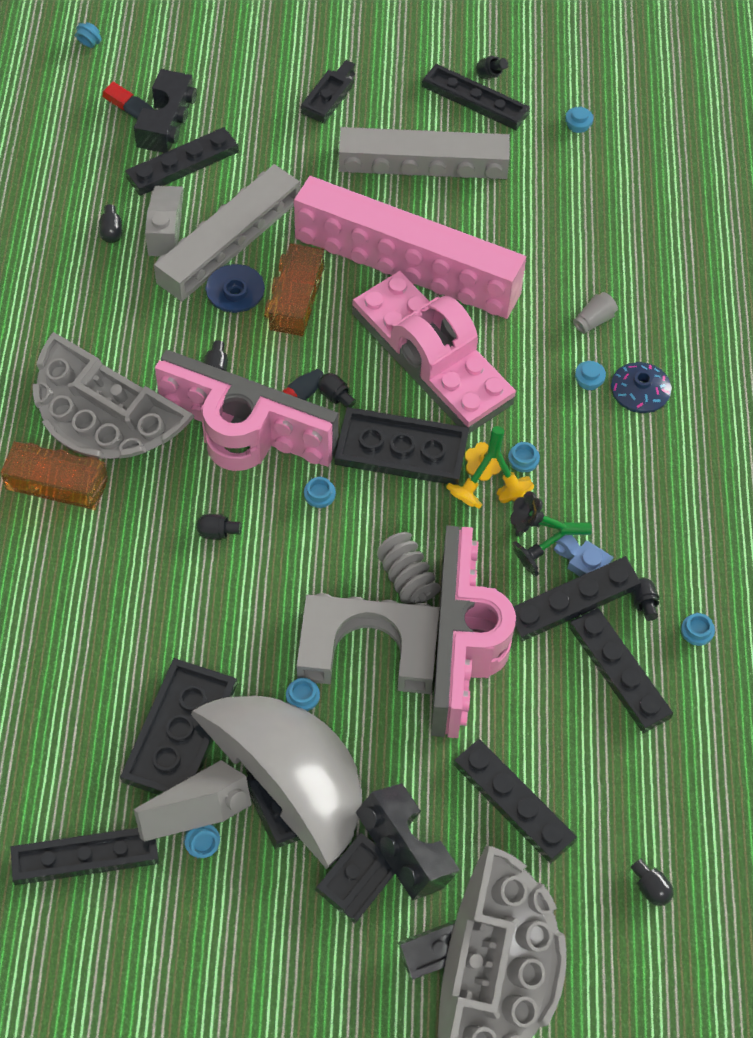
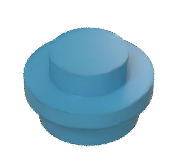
(88, 34)
(579, 119)
(590, 375)
(523, 457)
(319, 492)
(698, 629)
(303, 693)
(202, 841)

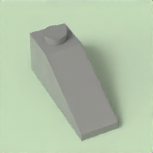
(163, 219)
(194, 803)

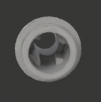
(596, 312)

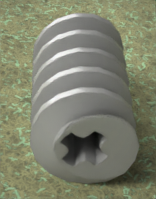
(407, 570)

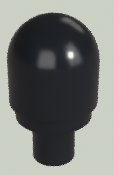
(490, 67)
(110, 225)
(216, 356)
(335, 390)
(217, 527)
(646, 599)
(653, 884)

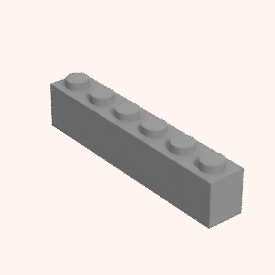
(424, 153)
(226, 232)

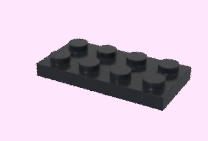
(402, 446)
(171, 740)

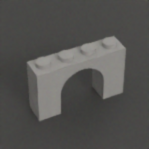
(331, 618)

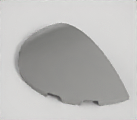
(99, 409)
(295, 762)
(502, 955)

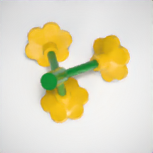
(483, 463)

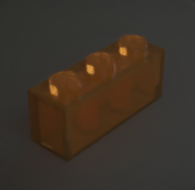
(295, 289)
(54, 475)

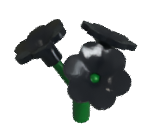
(528, 514)

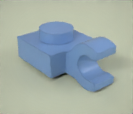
(582, 558)

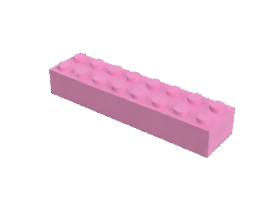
(401, 241)

